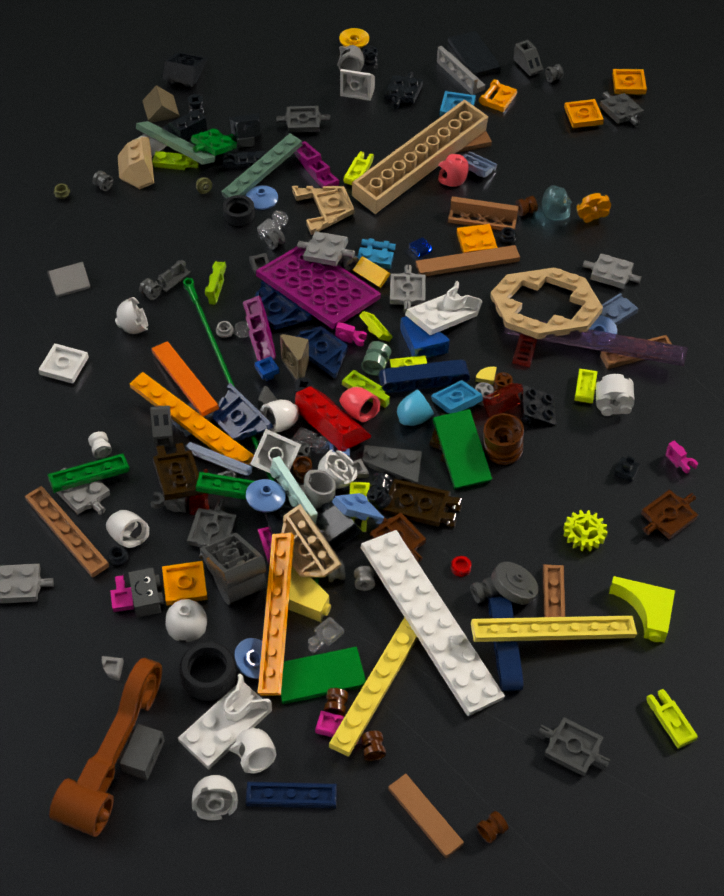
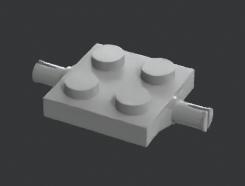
(326, 248)
(612, 271)
(407, 288)
(85, 496)
(21, 583)

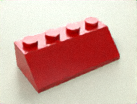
(329, 419)

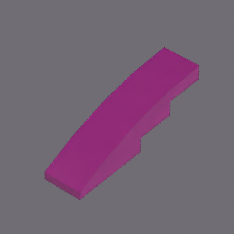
(315, 166)
(259, 328)

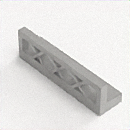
(459, 71)

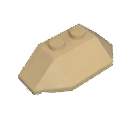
(136, 163)
(311, 550)

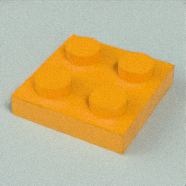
(629, 81)
(583, 113)
(476, 238)
(184, 582)

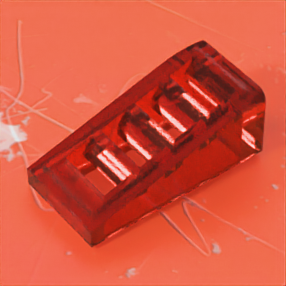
(523, 337)

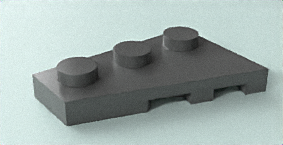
(398, 462)

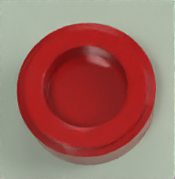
(461, 566)

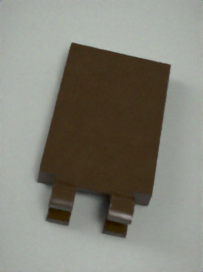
(176, 472)
(422, 503)

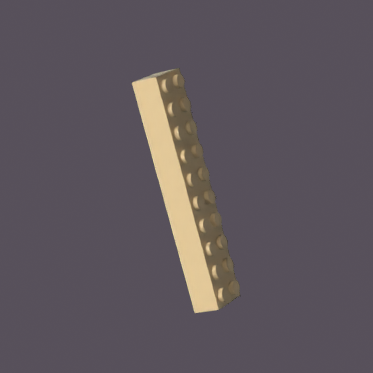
(419, 156)

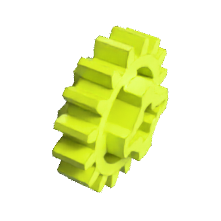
(585, 530)

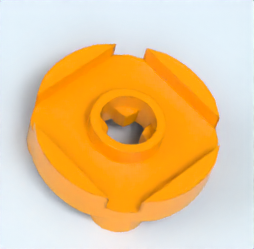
(587, 210)

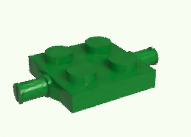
(213, 142)

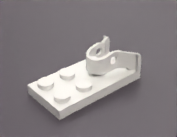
(444, 311)
(220, 726)

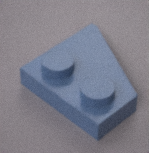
(357, 506)

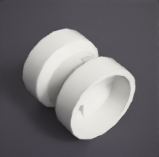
(100, 444)

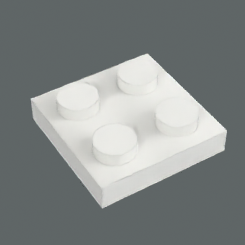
(63, 363)

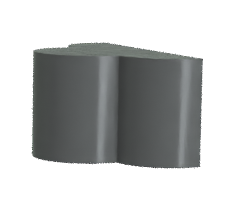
(235, 567)

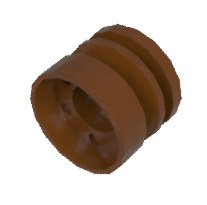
(503, 439)

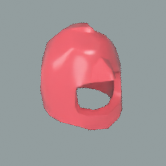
(456, 169)
(353, 400)

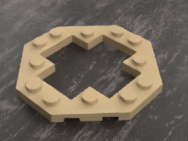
(557, 325)

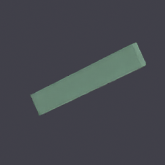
(174, 142)

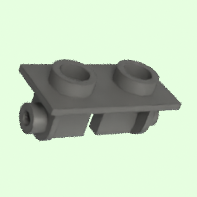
(173, 276)

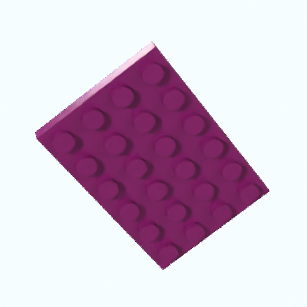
(318, 288)

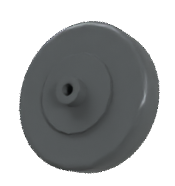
(514, 583)

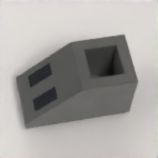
(527, 58)
(162, 426)

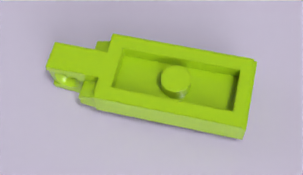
(173, 161)
(215, 282)
(356, 379)

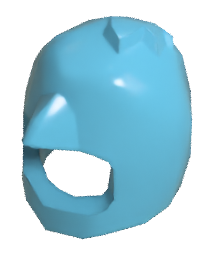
(414, 409)

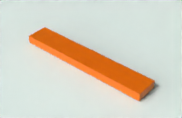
(185, 379)

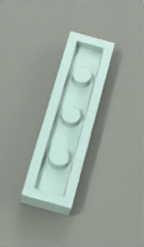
(292, 489)

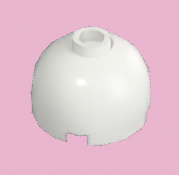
(131, 317)
(339, 467)
(186, 620)
(214, 797)

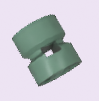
(376, 358)

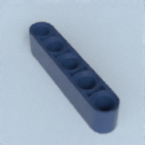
(423, 376)
(506, 652)

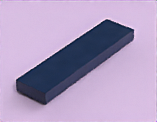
(291, 795)

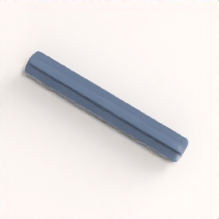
(219, 459)

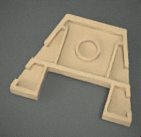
(331, 202)

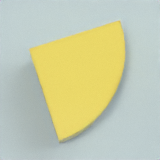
(486, 375)

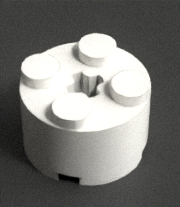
(615, 395)

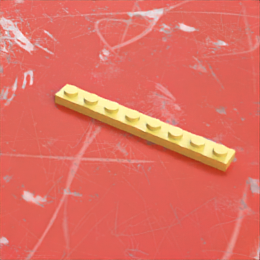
(553, 628)
(374, 690)

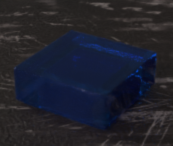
(420, 247)

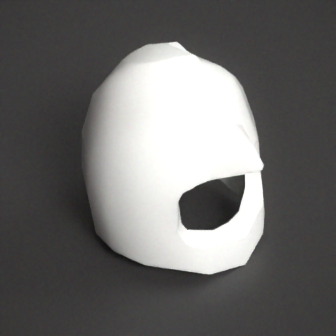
(284, 412)
(121, 526)
(254, 749)

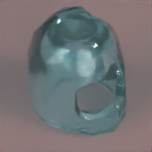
(553, 200)

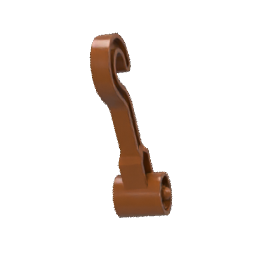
(85, 802)

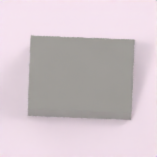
(69, 279)

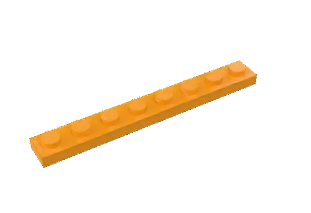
(190, 419)
(276, 615)

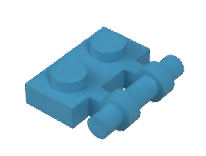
(379, 257)

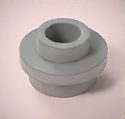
(224, 329)

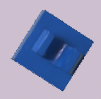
(267, 368)

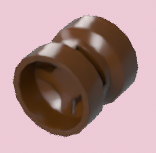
(526, 206)
(301, 466)
(336, 700)
(373, 745)
(492, 827)

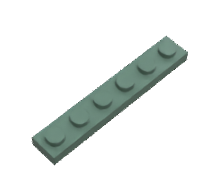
(263, 166)

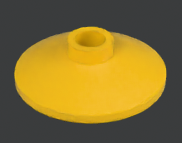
(355, 37)

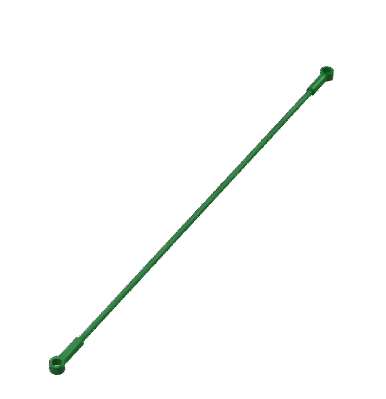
(189, 285)

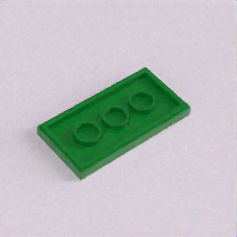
(462, 449)
(315, 674)

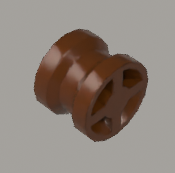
(501, 380)

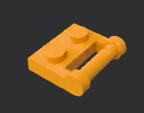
(501, 99)

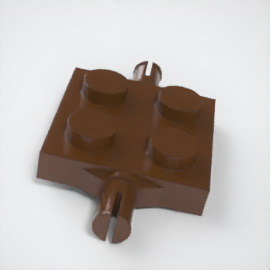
(669, 514)
(406, 530)

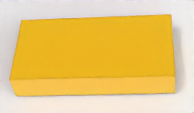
(371, 272)

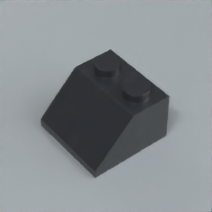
(187, 125)

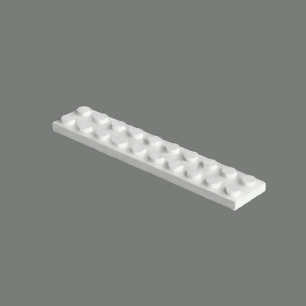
(432, 623)

